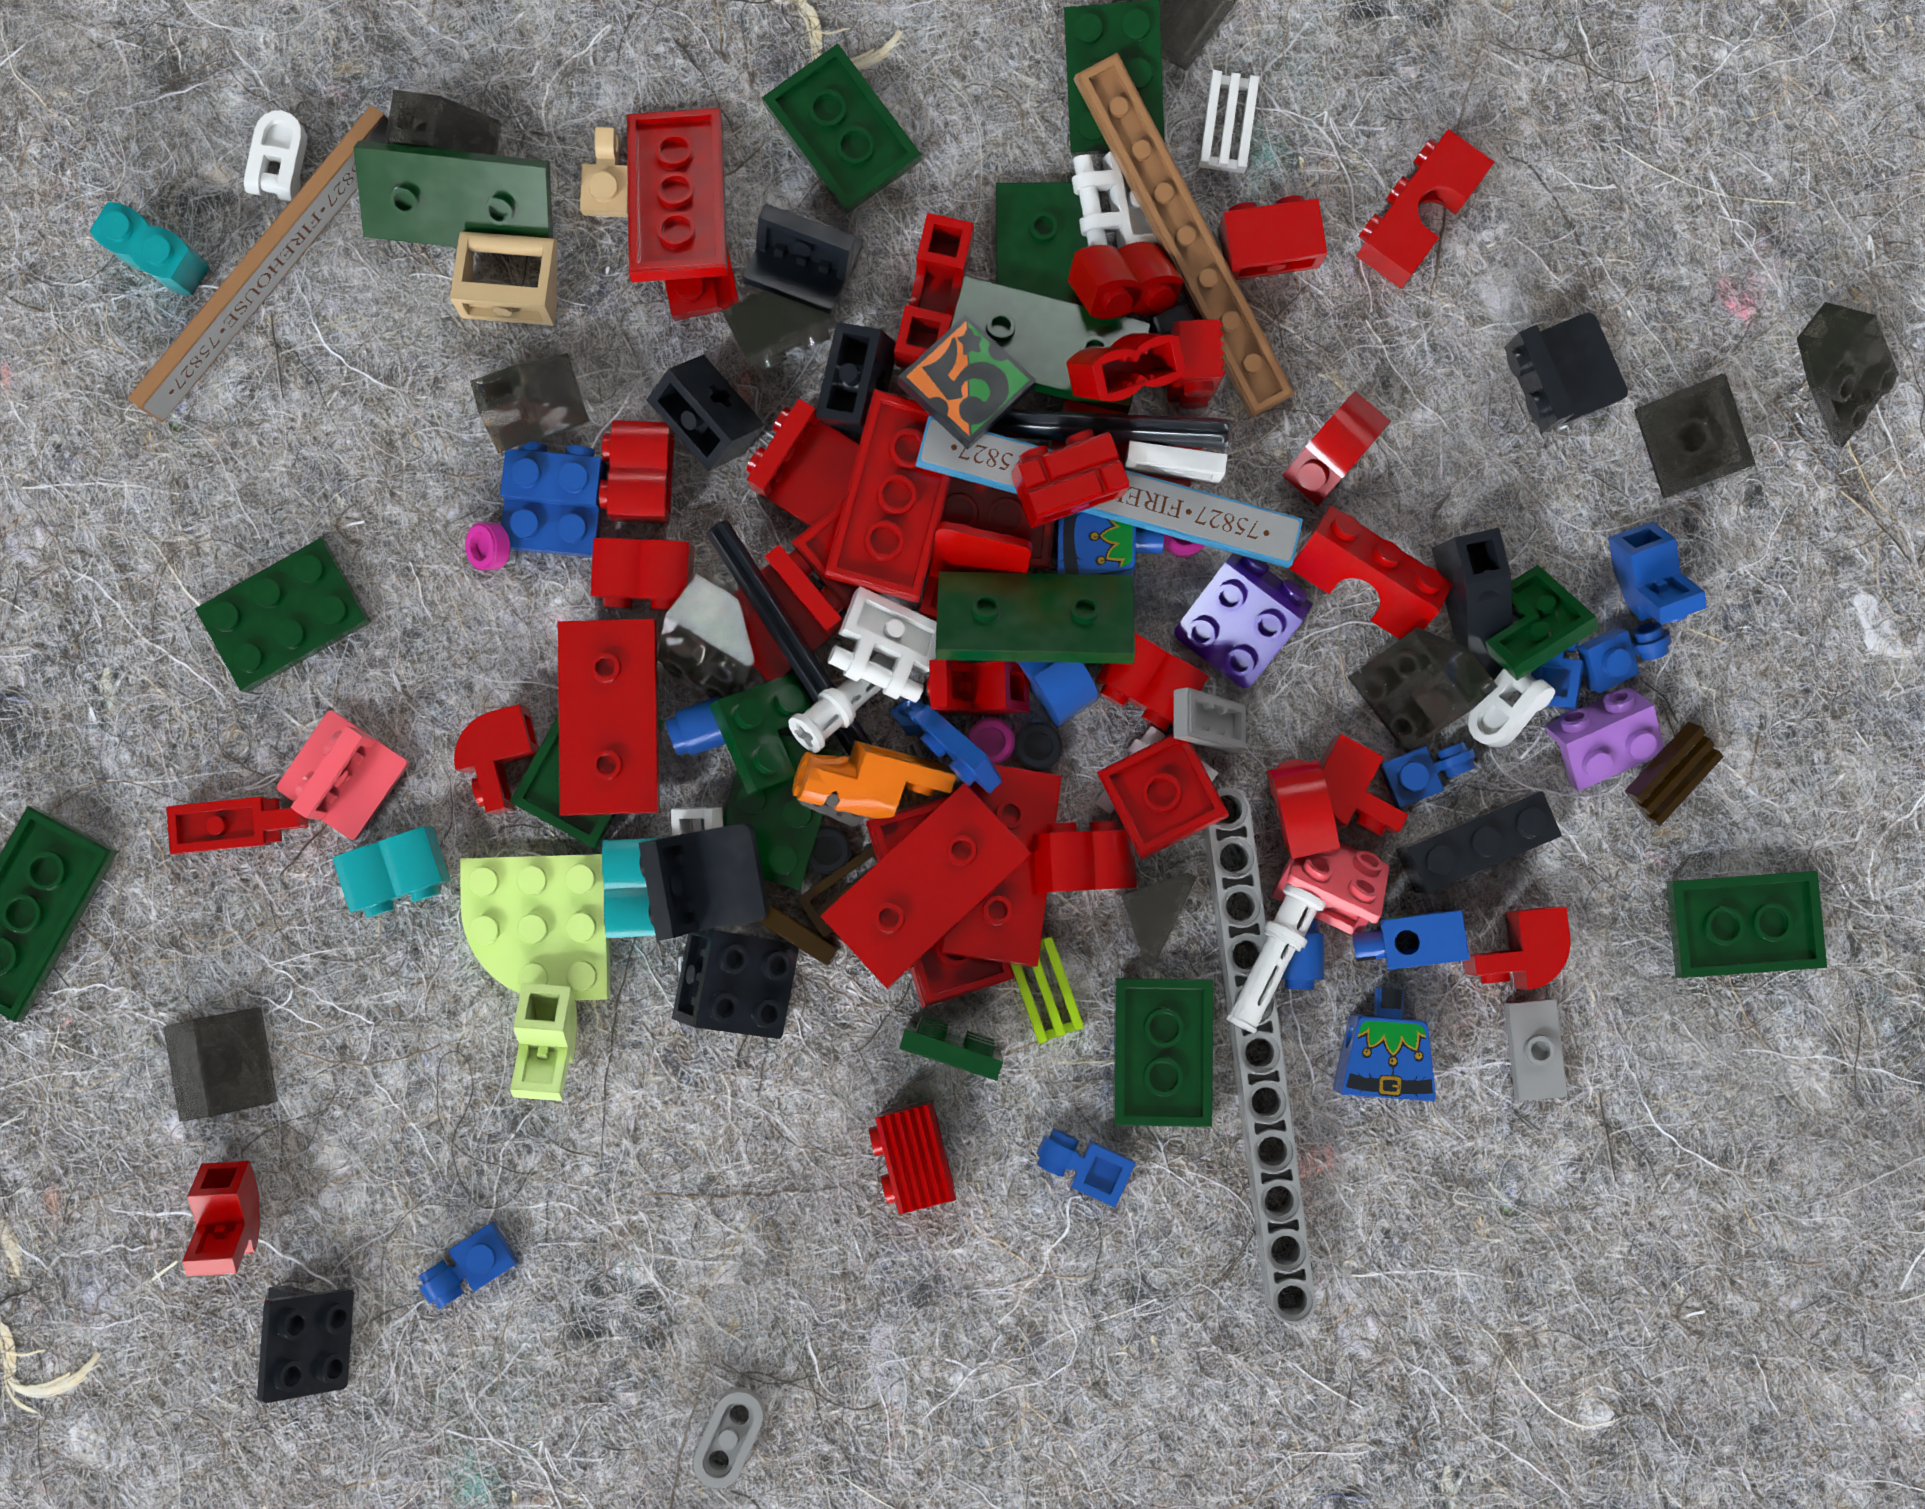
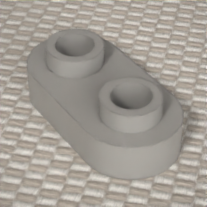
(730, 1436)

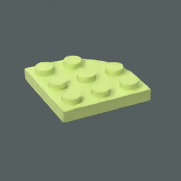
(538, 921)

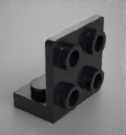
(735, 983)

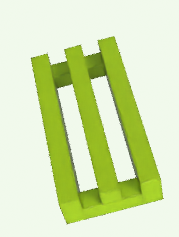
(1058, 1028)

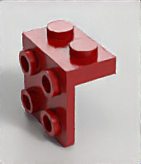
(804, 464)
(971, 550)
(810, 609)

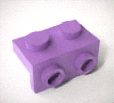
(1606, 737)

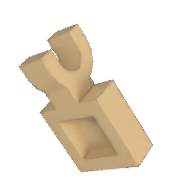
(604, 183)

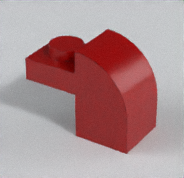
(1336, 448)
(977, 688)
(488, 745)
(1348, 772)
(1303, 807)
(1537, 949)
(225, 1216)

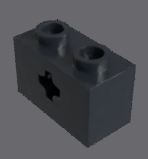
(856, 365)
(705, 412)

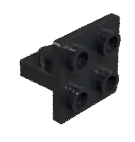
(801, 258)
(304, 1343)

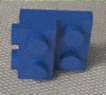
(552, 499)

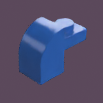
(1650, 575)
(1060, 688)

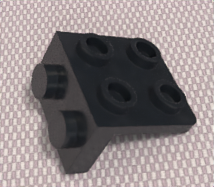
(1565, 371)
(704, 880)

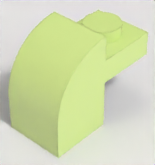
(546, 1039)

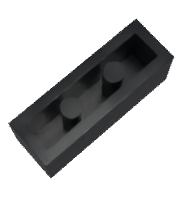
(1478, 842)

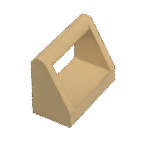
(499, 301)

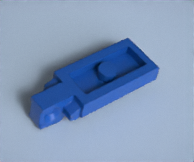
(944, 739)

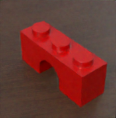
(1446, 177)
(937, 285)
(1346, 549)

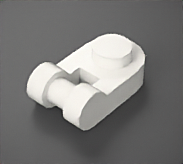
(281, 140)
(1497, 720)

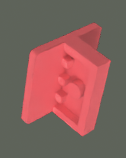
(341, 776)
(1345, 879)

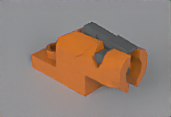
(866, 782)

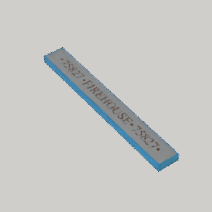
(1146, 504)

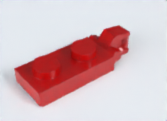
(229, 824)

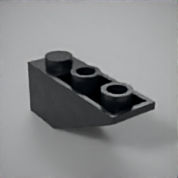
(1480, 592)

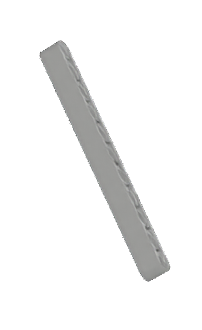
(1277, 1121)

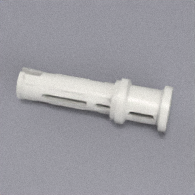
(834, 709)
(1284, 937)

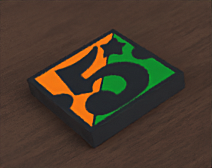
(966, 381)

